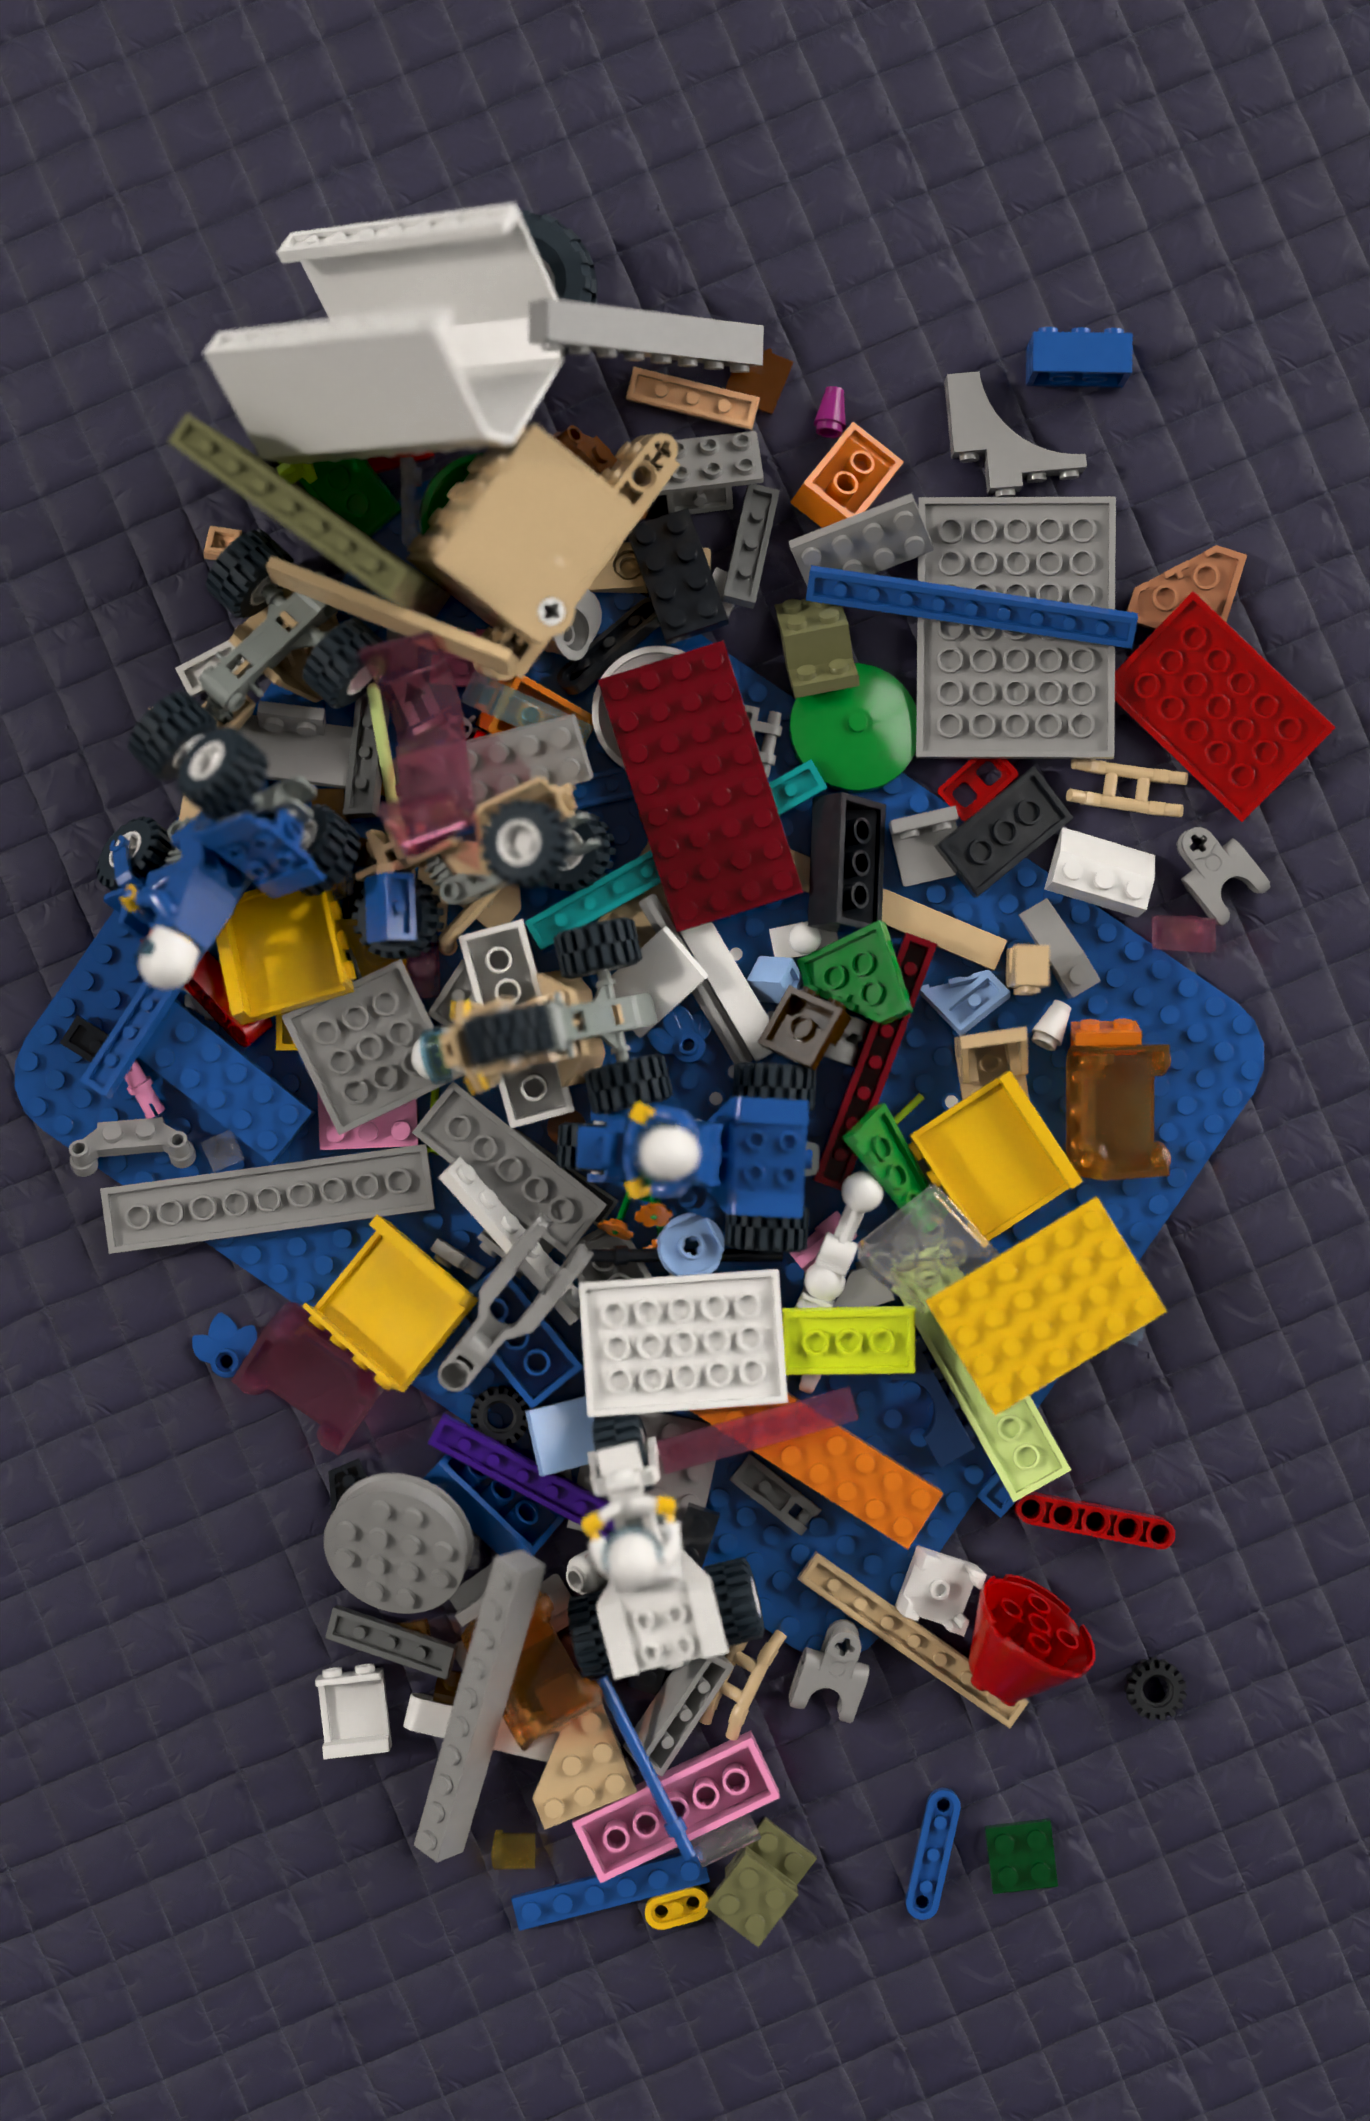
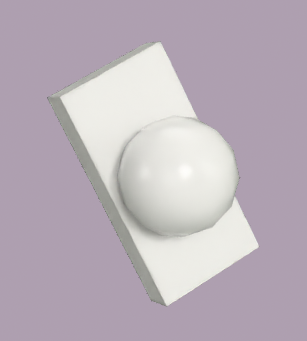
(799, 940)

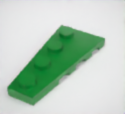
(887, 1155)

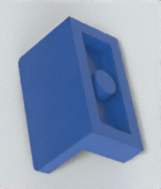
(390, 907)

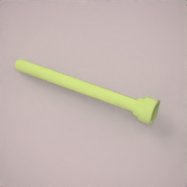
(382, 743)

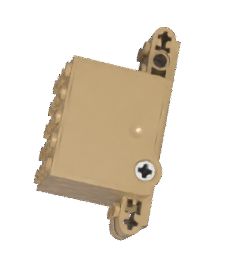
(536, 534)

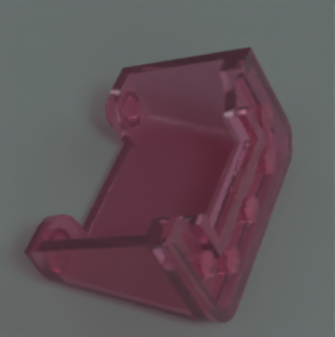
(311, 1375)

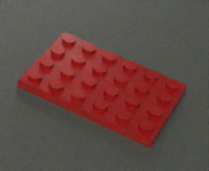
(1218, 706)

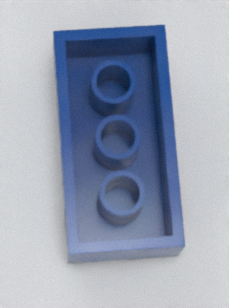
(534, 1361)

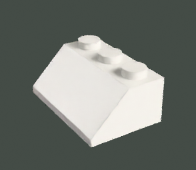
(1101, 873)

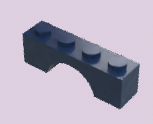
(946, 1434)

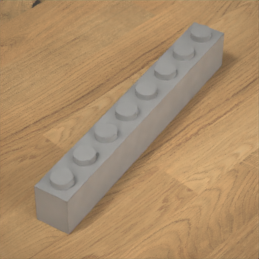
(644, 334)

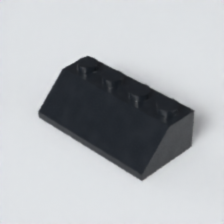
(846, 862)

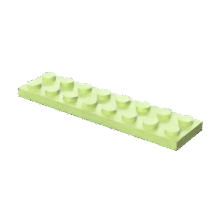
(1015, 1438)

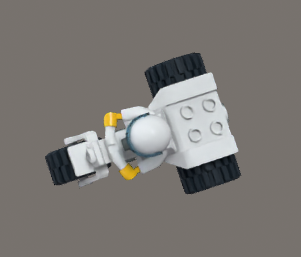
(657, 1598)

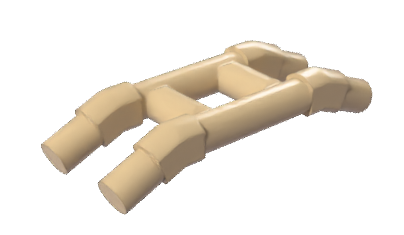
(1143, 776)
(744, 1697)

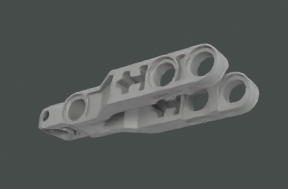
(486, 1332)

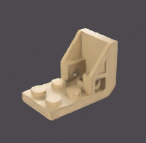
(990, 1054)

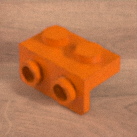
(1095, 1032)

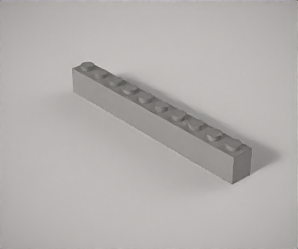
(479, 1704)

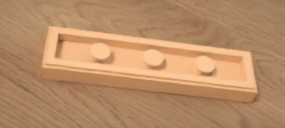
(692, 398)

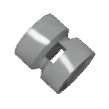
(847, 1047)

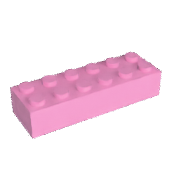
(702, 1791)

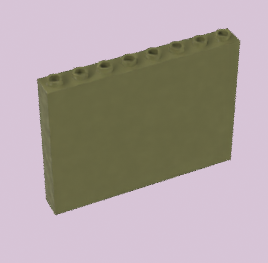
(309, 518)

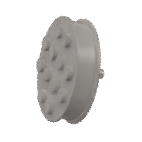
(398, 1543)

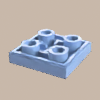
(561, 1435)

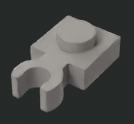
(448, 1255)

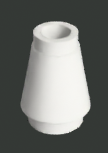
(1052, 1026)

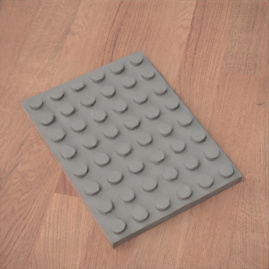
(1006, 689)

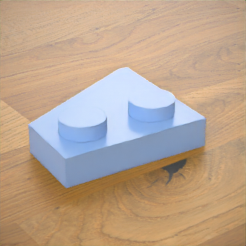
(966, 999)

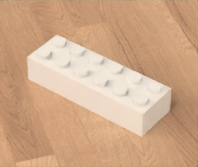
(503, 967)

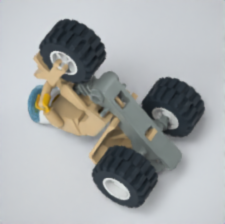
(558, 1026)

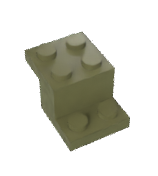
(816, 647)
(761, 1882)

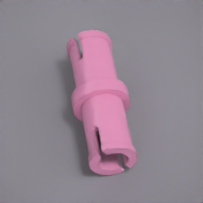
(142, 1089)

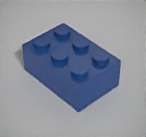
(1079, 358)

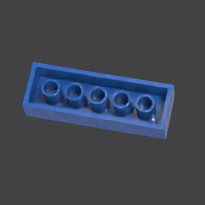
(226, 1083)

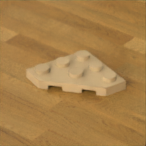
(582, 1771)

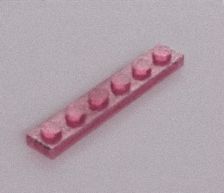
(757, 1430)

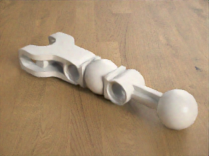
(826, 1277)

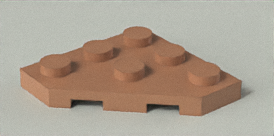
(1210, 574)

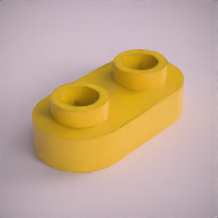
(678, 1910)

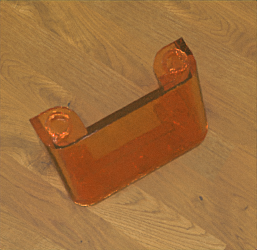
(1114, 1111)
(546, 1685)

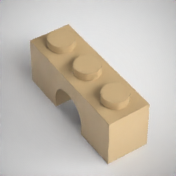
(1027, 969)

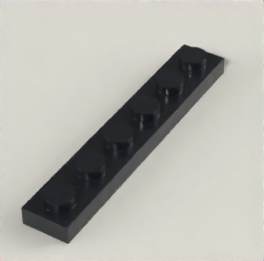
(695, 1538)

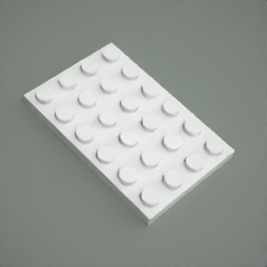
(683, 1342)

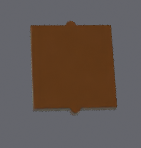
(764, 380)

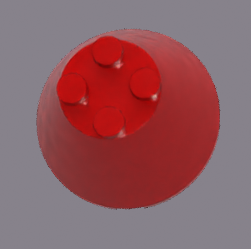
(1025, 1641)

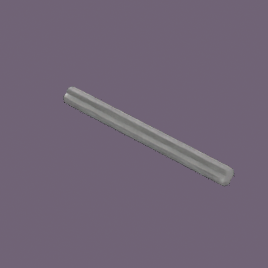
(703, 993)

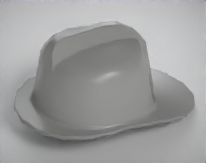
(585, 625)

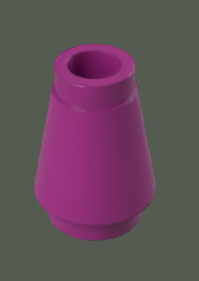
(831, 413)

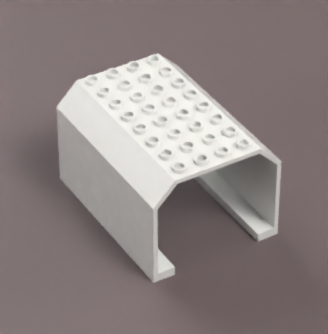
(416, 348)

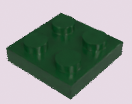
(1021, 1856)

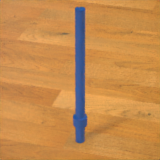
(674, 1824)

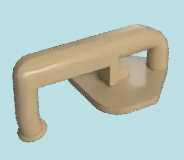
(490, 911)

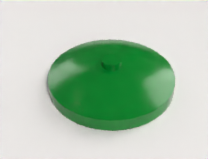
(857, 733)

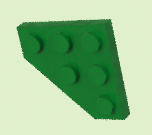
(860, 974)

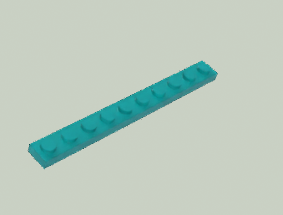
(642, 872)

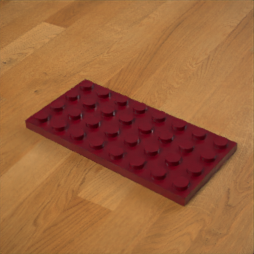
(700, 786)

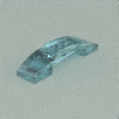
(511, 704)

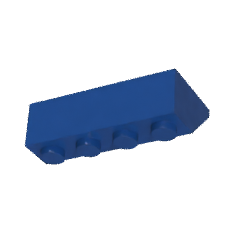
(493, 1510)

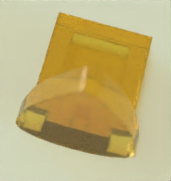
(513, 1850)

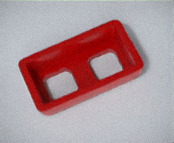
(984, 793)

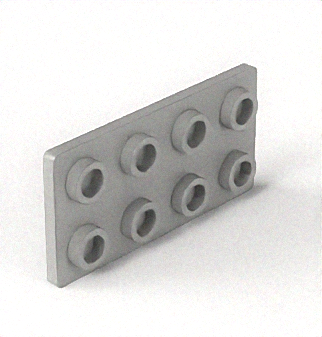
(710, 470)
(300, 743)

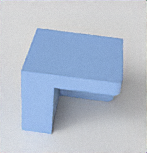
(772, 977)

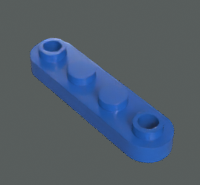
(932, 1853)

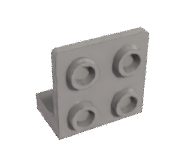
(915, 842)

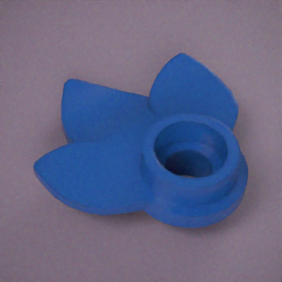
(679, 1029)
(224, 1340)

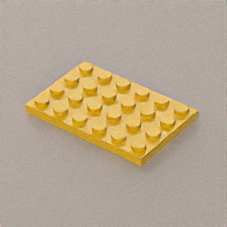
(1045, 1305)

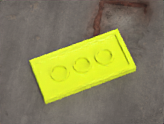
(849, 1340)

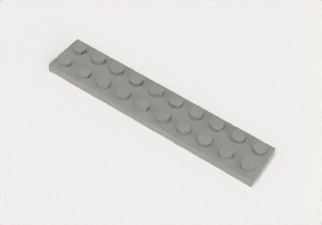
(267, 1198)

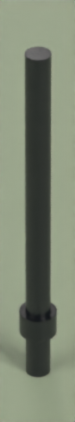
(623, 1255)

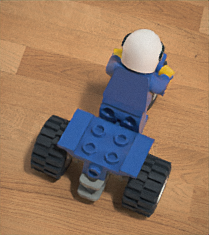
(189, 876)
(745, 1155)

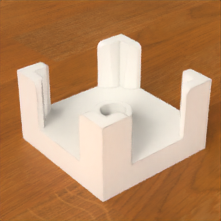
(938, 1589)

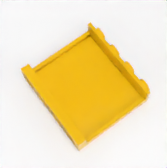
(283, 954)
(994, 1156)
(392, 1307)

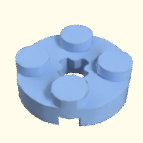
(697, 1229)

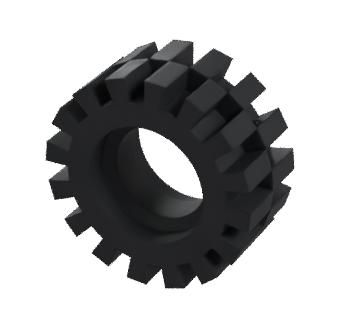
(504, 1395)
(1161, 1708)

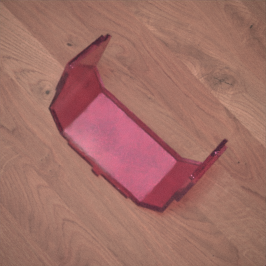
(430, 742)

